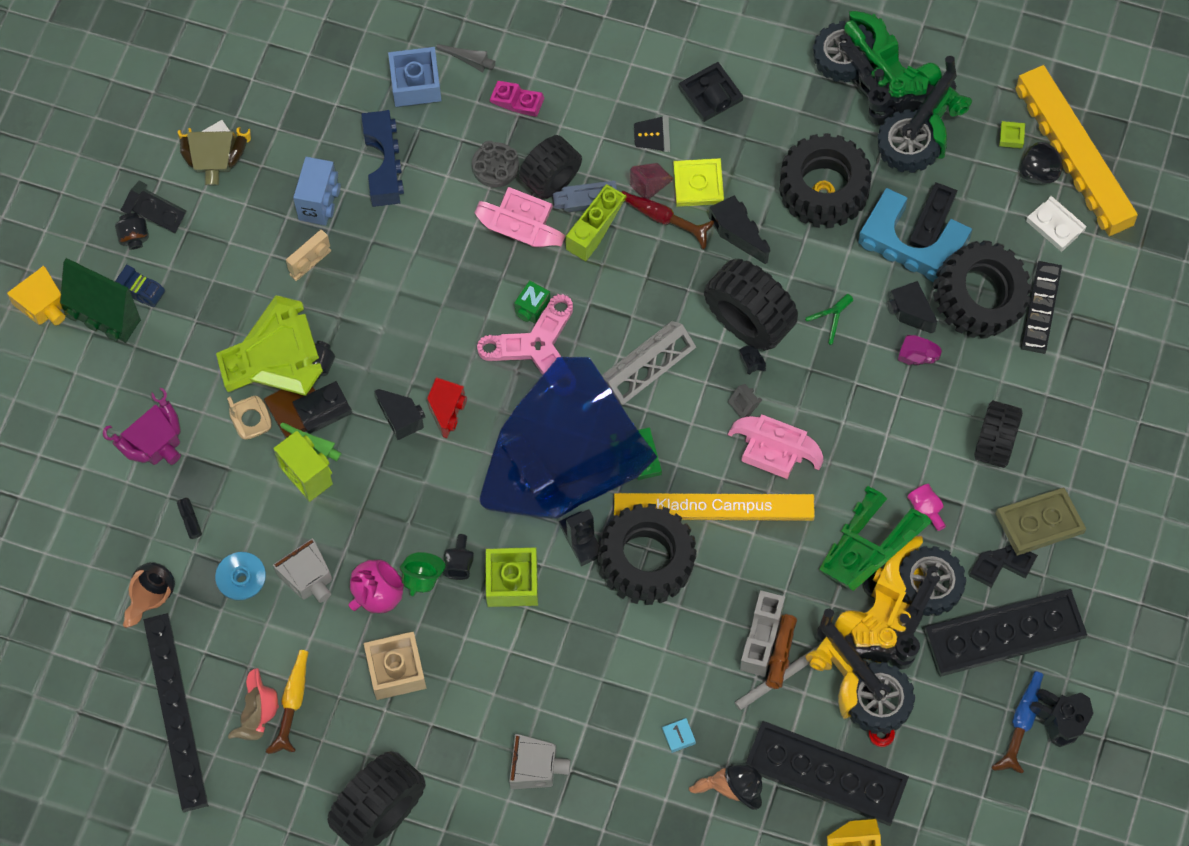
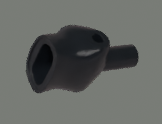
(458, 560)

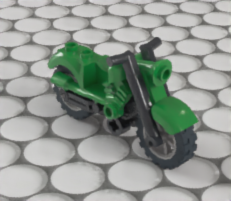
(910, 95)

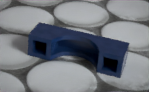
(384, 182)

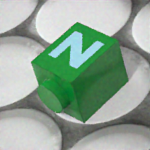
(532, 302)

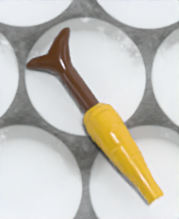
(291, 701)

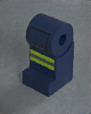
(141, 288)

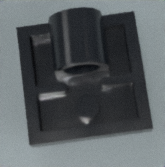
(710, 91)

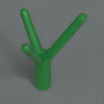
(836, 309)

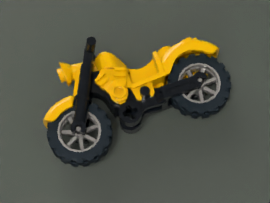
(886, 633)

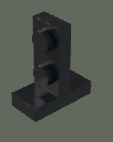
(153, 207)
(580, 536)

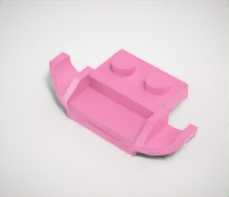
(521, 219)
(776, 445)

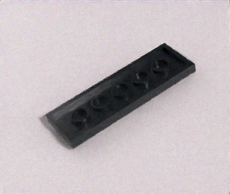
(1005, 632)
(827, 773)

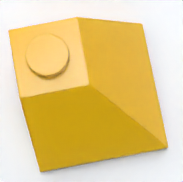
(856, 834)

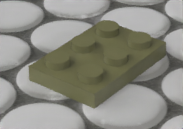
(1040, 521)

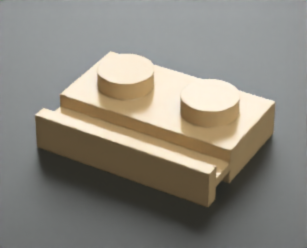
(308, 255)

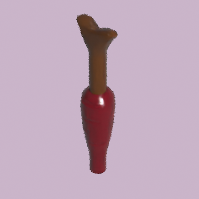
(665, 215)

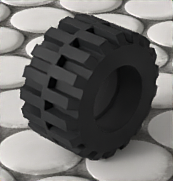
(550, 166)
(998, 434)

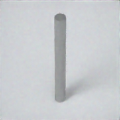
(763, 688)

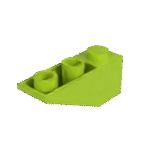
(594, 223)

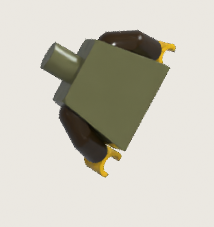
(213, 151)

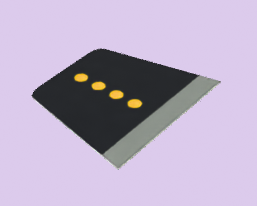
(653, 134)

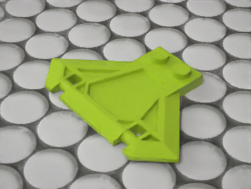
(274, 351)

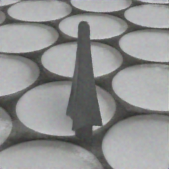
(476, 59)

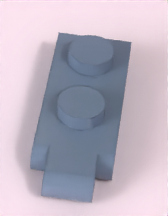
(579, 196)

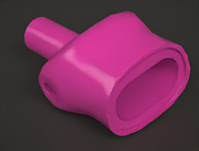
(928, 503)

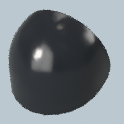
(1041, 164)

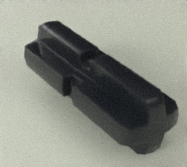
(189, 517)

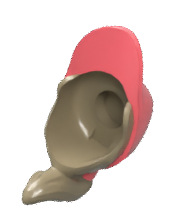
(259, 708)

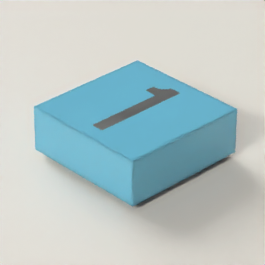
(678, 735)

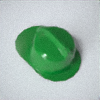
(421, 572)

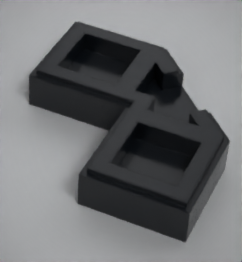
(991, 563)

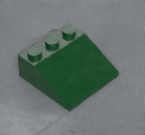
(98, 302)

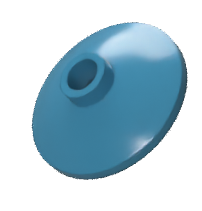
(239, 565)

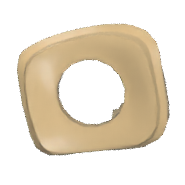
(239, 408)

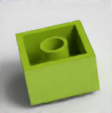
(303, 465)
(511, 577)

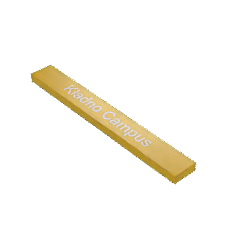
(724, 506)

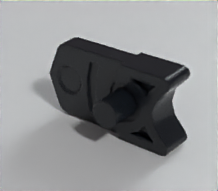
(752, 359)

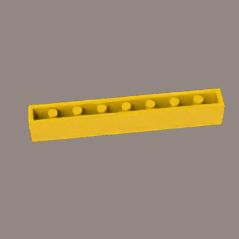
(1076, 150)

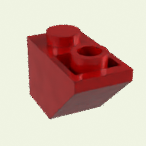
(444, 403)

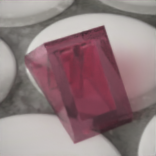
(649, 179)

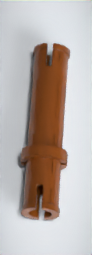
(779, 661)

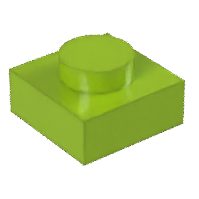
(1012, 134)

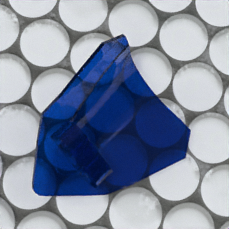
(563, 445)

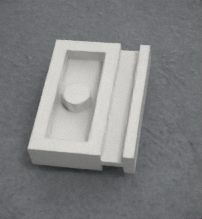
(1056, 223)

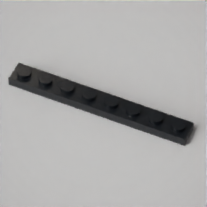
(175, 713)

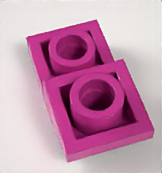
(516, 99)

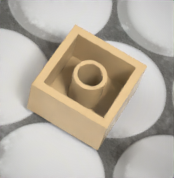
(394, 665)

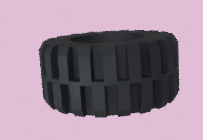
(831, 154)
(751, 304)
(962, 309)
(652, 524)
(376, 800)

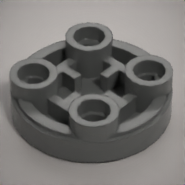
(495, 164)

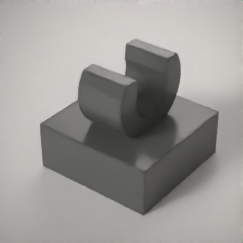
(744, 401)

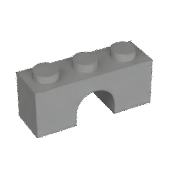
(762, 633)

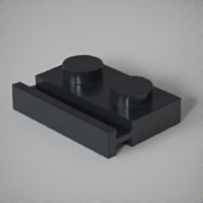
(322, 407)

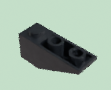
(735, 227)

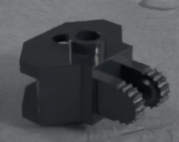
(1066, 717)

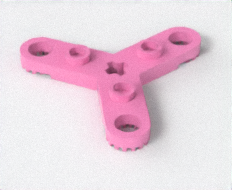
(522, 345)

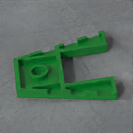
(857, 558)

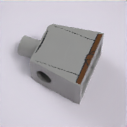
(305, 572)
(535, 763)

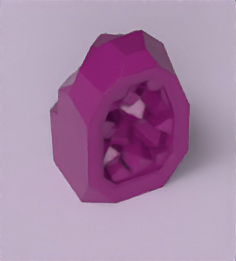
(919, 351)

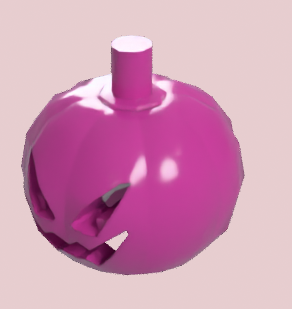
(375, 587)

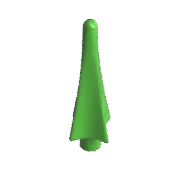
(321, 445)

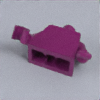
(151, 436)

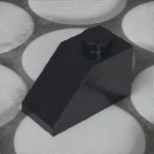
(912, 307)
(400, 413)

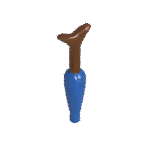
(1022, 722)

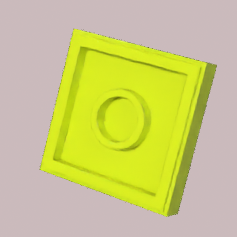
(698, 182)

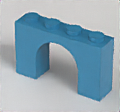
(880, 236)

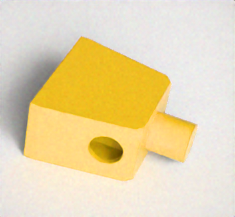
(38, 298)

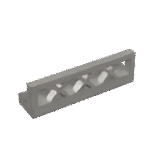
(642, 355)

